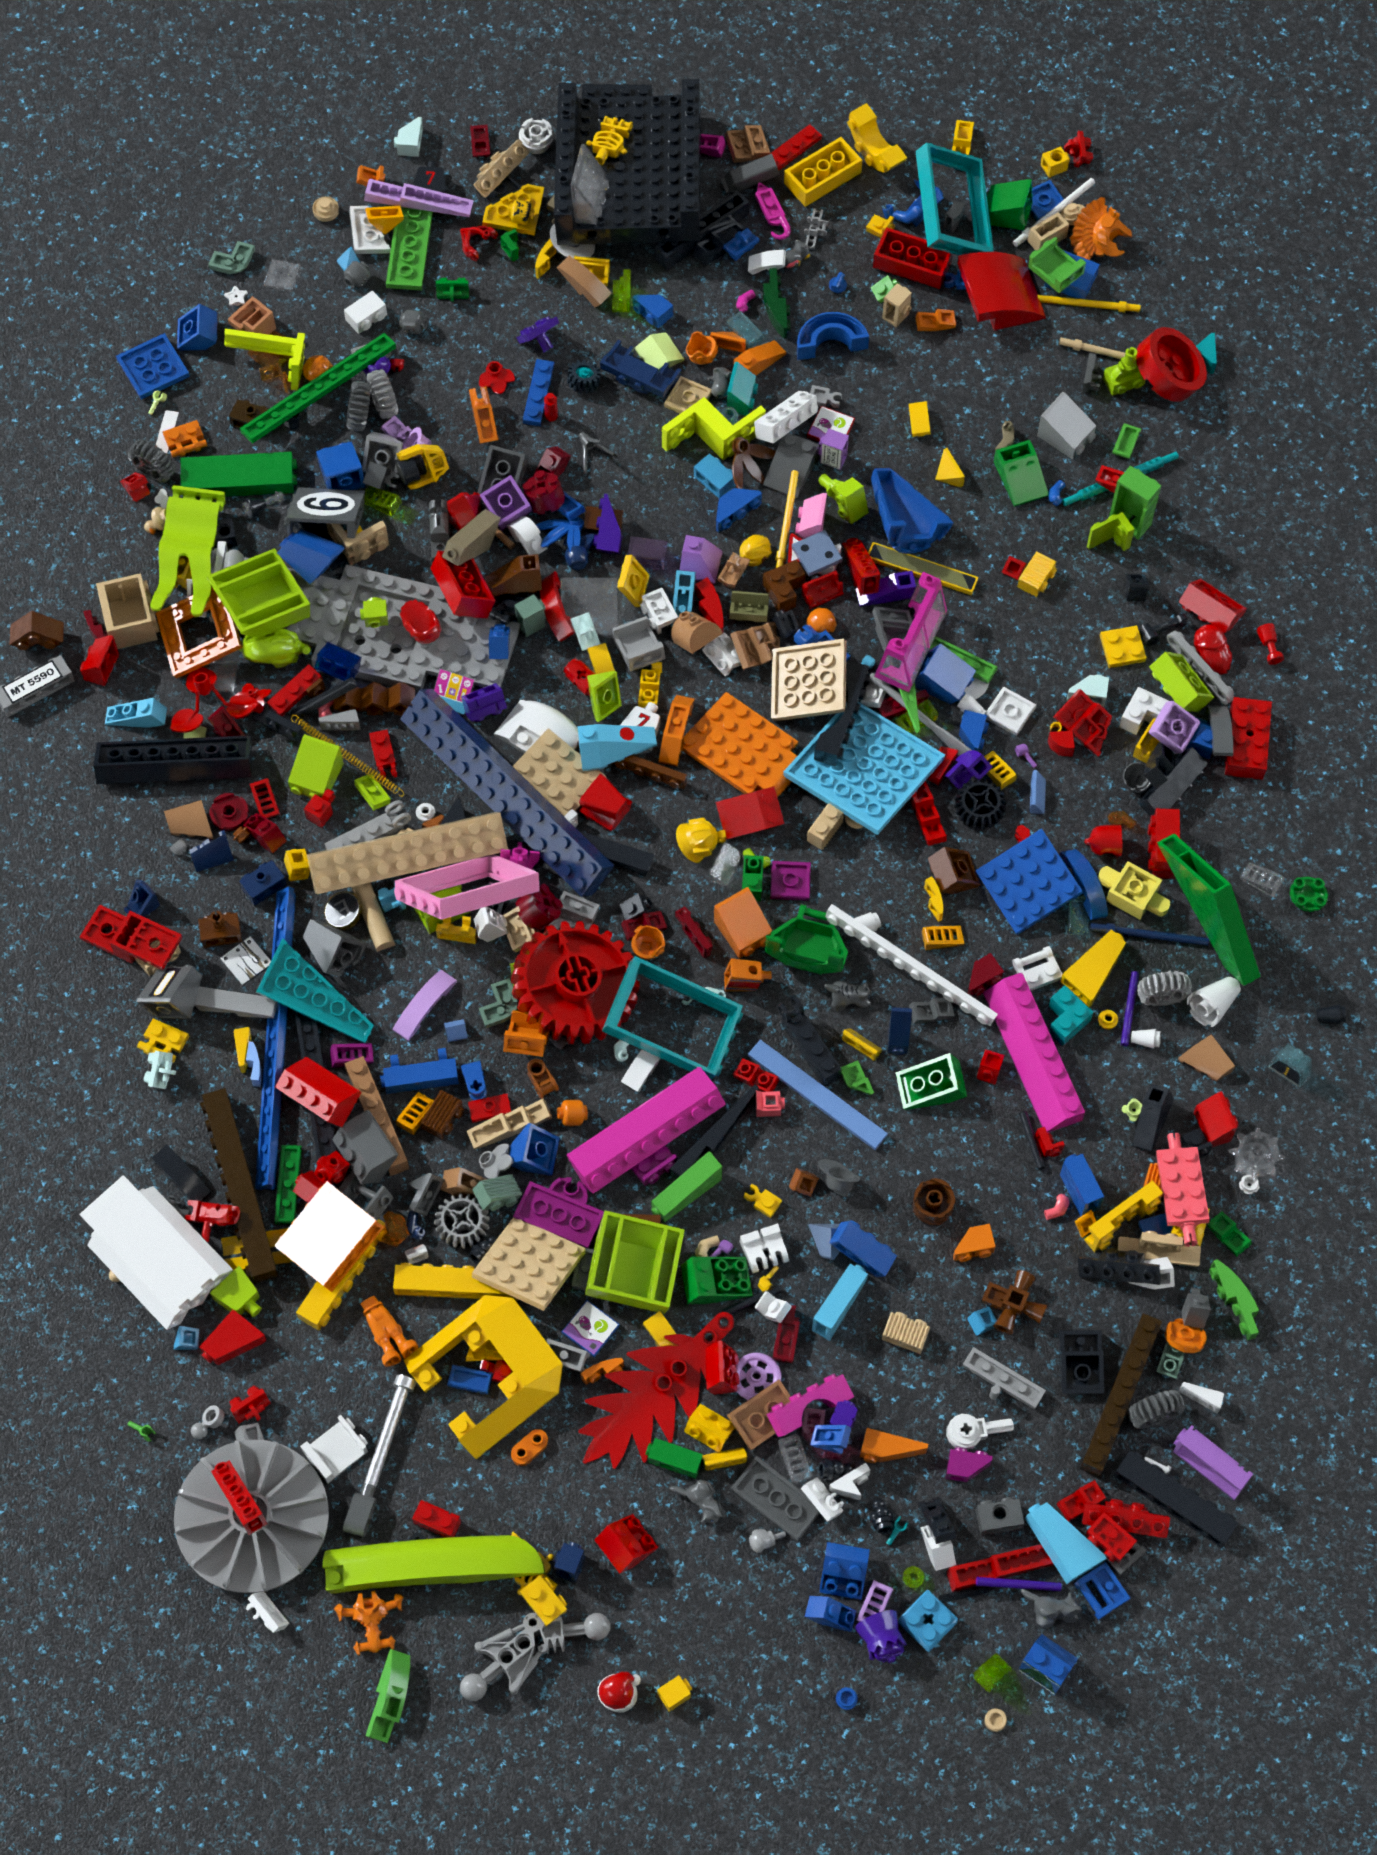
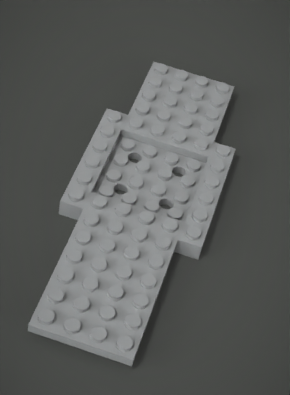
(337, 620)

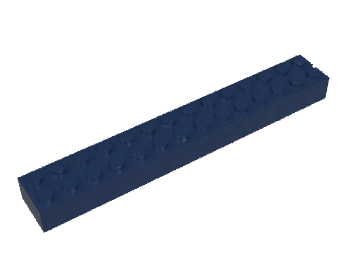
(507, 792)

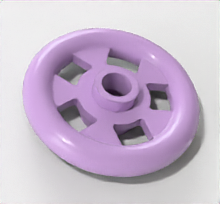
(753, 1359)

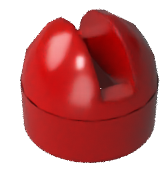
(397, 363)

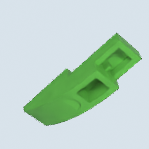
(1233, 1290)
(391, 1697)

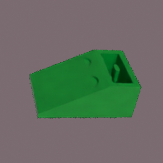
(1021, 472)
(716, 1279)

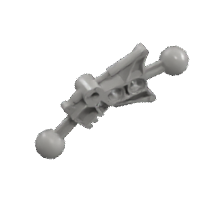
(474, 1685)

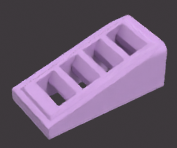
(882, 1587)

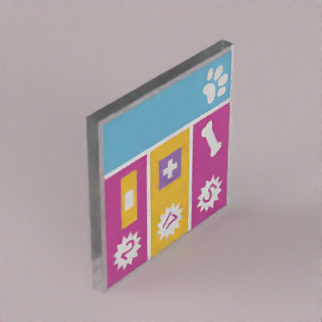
(452, 686)

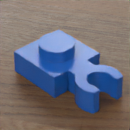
(954, 280)

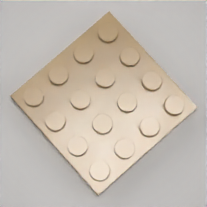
(808, 680)
(556, 772)
(529, 1263)

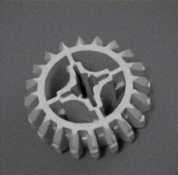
(382, 394)
(1164, 988)
(449, 1211)

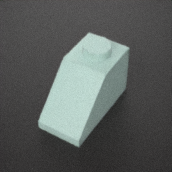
(409, 138)
(1094, 687)

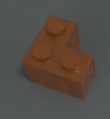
(781, 584)
(36, 629)

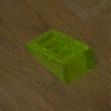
(383, 507)
(926, 705)

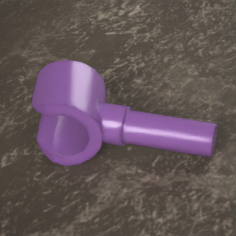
(1023, 750)
(724, 1246)

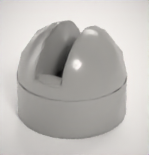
(178, 847)

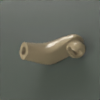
(1008, 435)

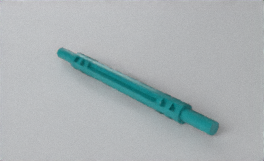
(1096, 489)

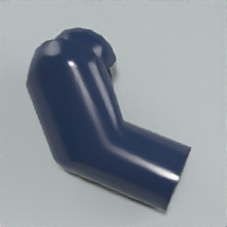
(412, 1226)

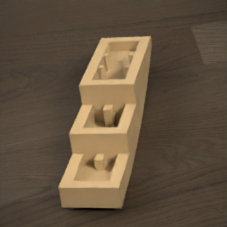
(508, 1125)

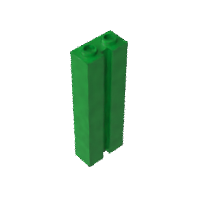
(241, 473)

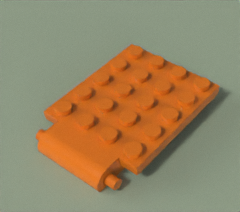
(741, 746)

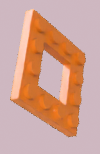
(186, 661)

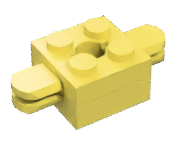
(1137, 883)

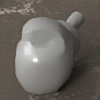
(763, 1539)

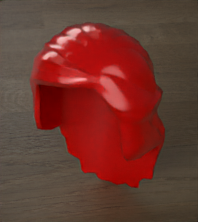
(420, 622)
(1213, 648)

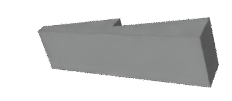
(234, 1002)

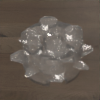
(1266, 1151)

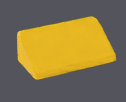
(861, 1044)
(725, 1458)

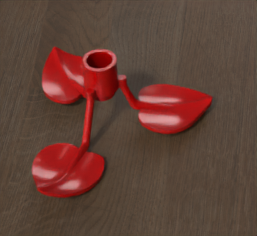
(201, 683)

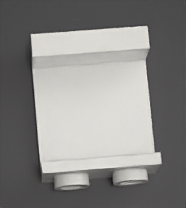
(335, 1449)

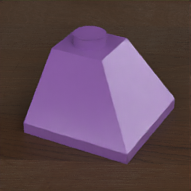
(701, 557)

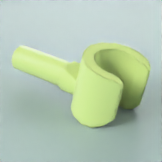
(156, 400)

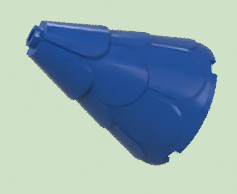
(906, 514)

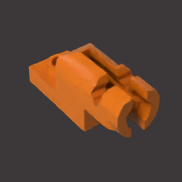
(483, 416)

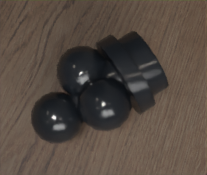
(480, 1249)
(833, 1469)
(882, 1517)

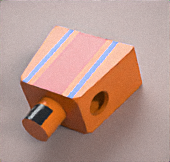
(745, 975)

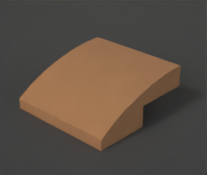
(747, 143)

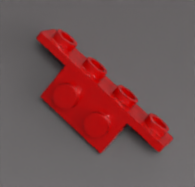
(1131, 1518)

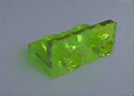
(622, 293)

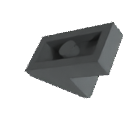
(427, 1190)

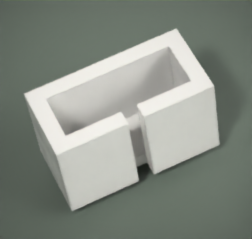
(365, 312)

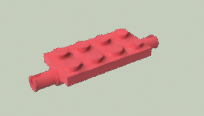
(1182, 1188)

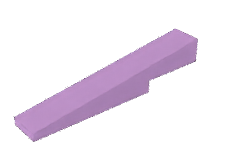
(417, 198)

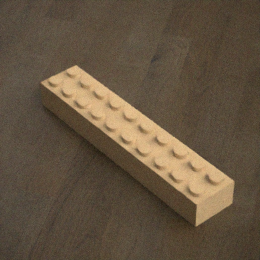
(407, 852)

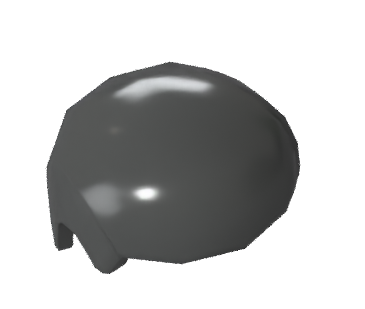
(1135, 779)

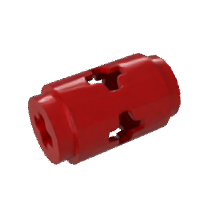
(574, 671)

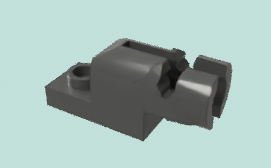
(438, 528)

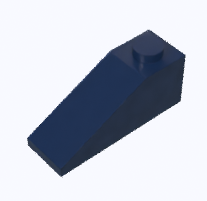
(899, 1030)

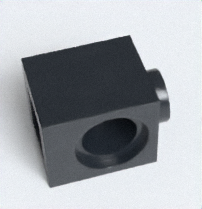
(225, 526)

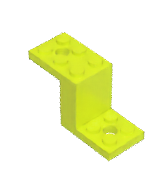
(710, 427)

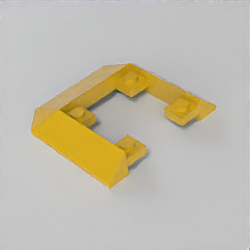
(523, 1348)

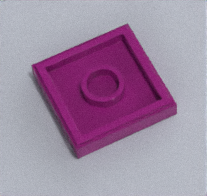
(790, 880)

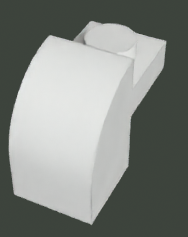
(527, 533)

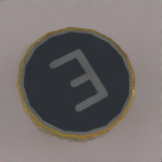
(343, 910)

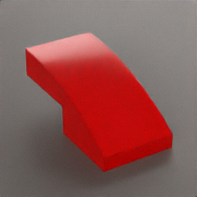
(1074, 1504)

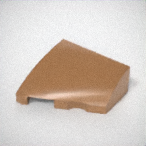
(1209, 1059)

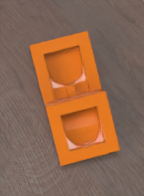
(935, 321)

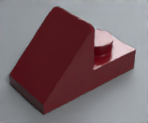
(224, 724)

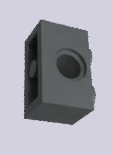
(990, 1524)

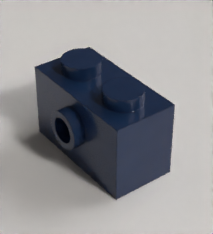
(262, 882)
(569, 1562)

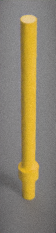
(1121, 306)
(781, 555)

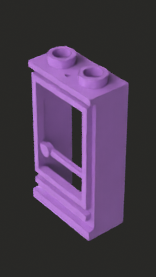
(1211, 1462)

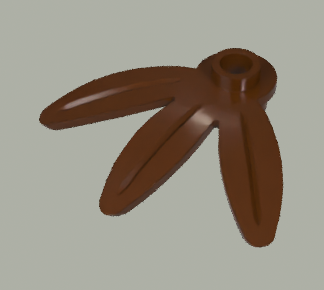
(742, 457)

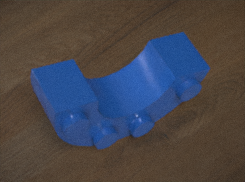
(831, 327)

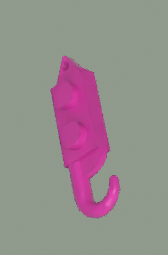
(772, 210)

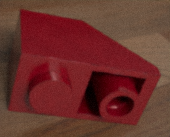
(554, 461)
(265, 832)
(984, 974)

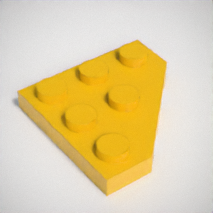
(497, 214)

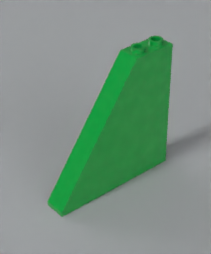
(1214, 906)

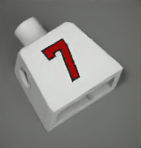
(644, 717)

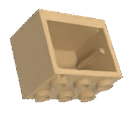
(128, 610)

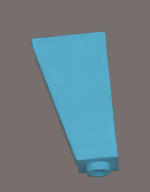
(839, 1301)
(1063, 1543)

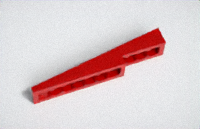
(998, 1566)

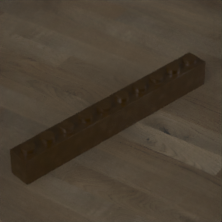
(239, 1185)

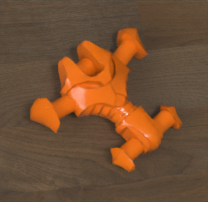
(369, 1613)

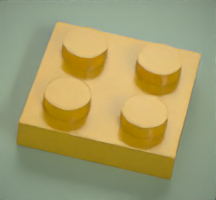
(633, 580)
(1123, 646)

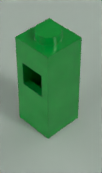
(674, 1458)

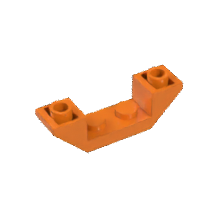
(674, 730)

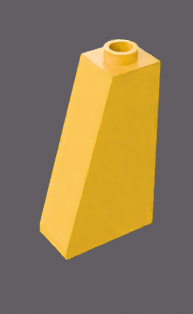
(1091, 970)

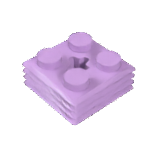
(1184, 724)

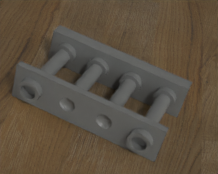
(380, 1200)

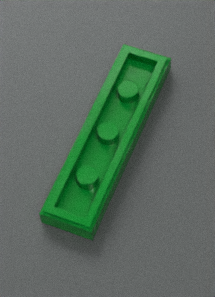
(288, 1172)

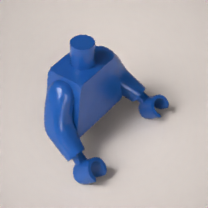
(915, 211)

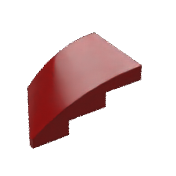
(1086, 720)

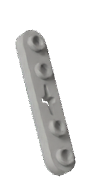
(1206, 674)

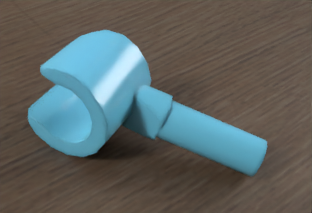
(869, 661)

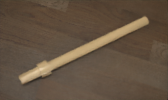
(1079, 345)

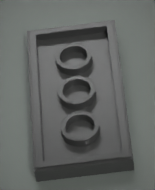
(776, 1498)

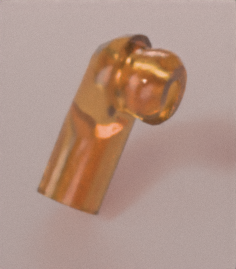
(1121, 817)

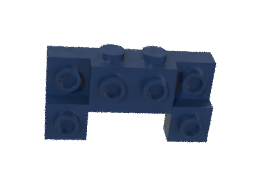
(638, 374)

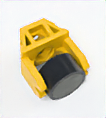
(434, 461)

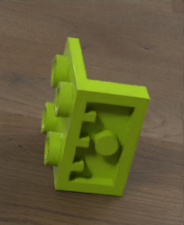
(1115, 526)

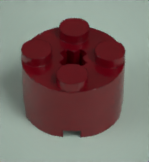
(544, 492)
(539, 908)

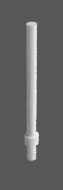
(1025, 233)

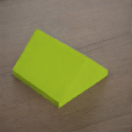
(604, 694)

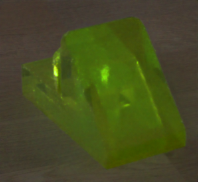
(991, 1672)

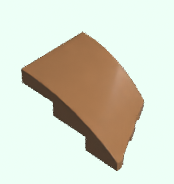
(756, 644)

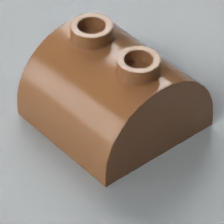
(693, 631)

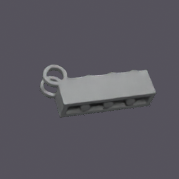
(379, 827)

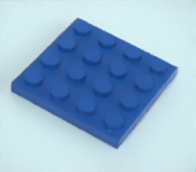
(1029, 881)

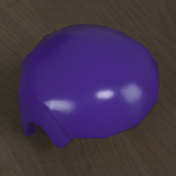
(382, 363)

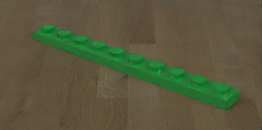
(318, 388)

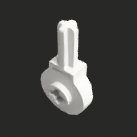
(976, 1428)

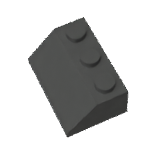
(365, 1148)

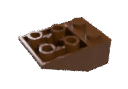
(516, 576)

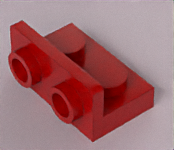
(1110, 1538)

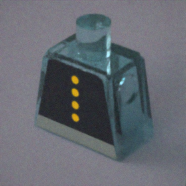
(1292, 1065)

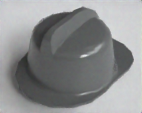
(838, 1176)

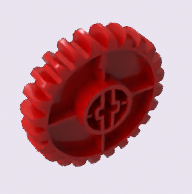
(568, 1003)

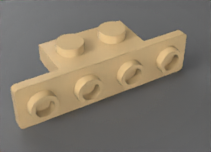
(499, 168)
(1162, 1246)

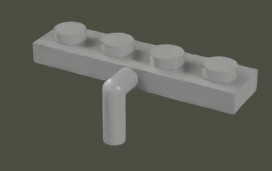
(1003, 1379)

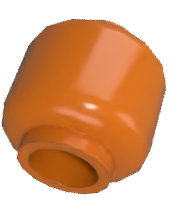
(572, 1112)

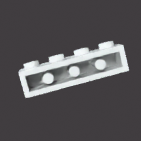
(786, 416)

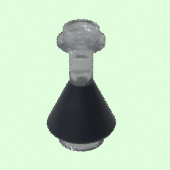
(253, 506)

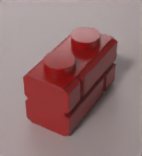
(436, 1520)

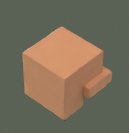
(253, 317)

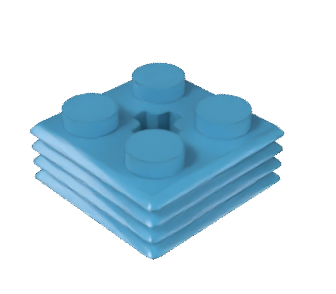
(926, 1634)

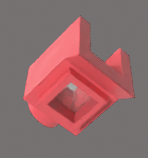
(769, 1104)

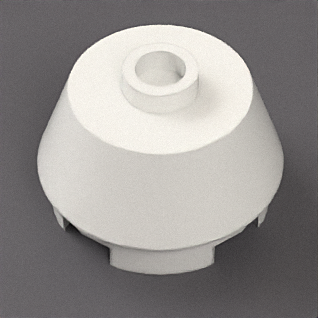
(536, 135)

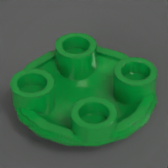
(1309, 893)

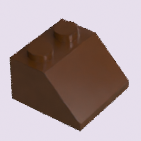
(953, 870)

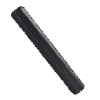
(324, 698)

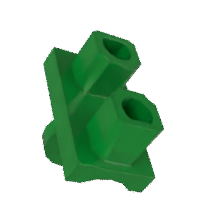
(452, 289)

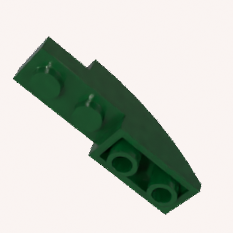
(775, 304)

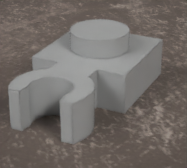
(824, 396)

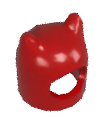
(1106, 840)

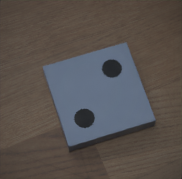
(816, 553)

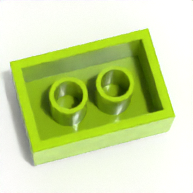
(1181, 681)

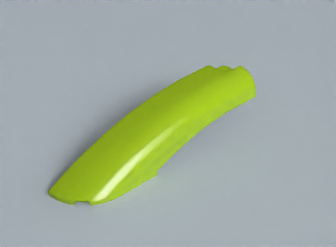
(430, 1562)

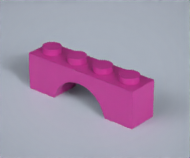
(789, 1416)

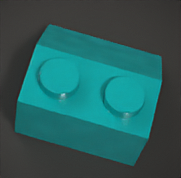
(741, 389)

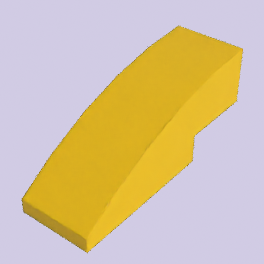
(963, 136)

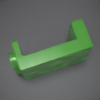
(1055, 265)

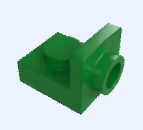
(509, 244)

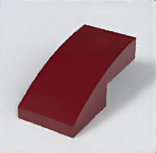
(480, 140)
(652, 919)

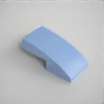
(254, 1062)

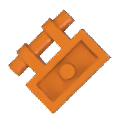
(183, 435)

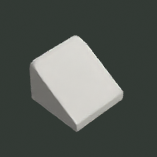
(416, 1254)

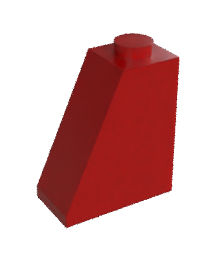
(231, 1339)

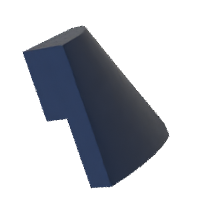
(211, 853)

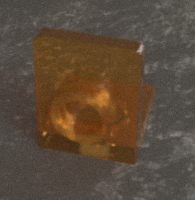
(277, 372)

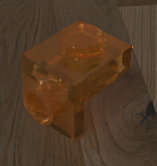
(397, 1229)

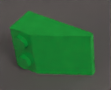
(931, 1083)

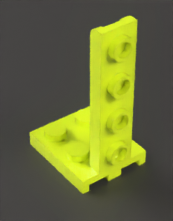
(271, 344)

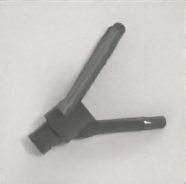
(588, 444)

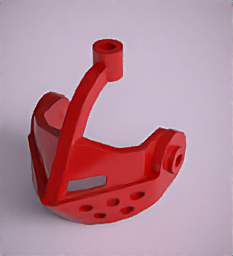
(467, 233)

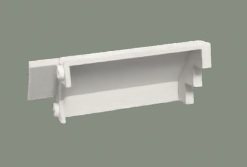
(153, 1250)

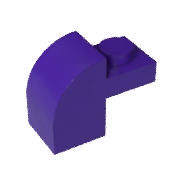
(969, 765)

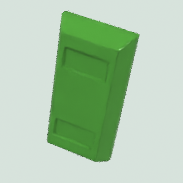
(1126, 441)

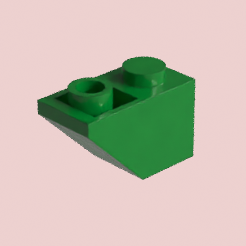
(753, 875)

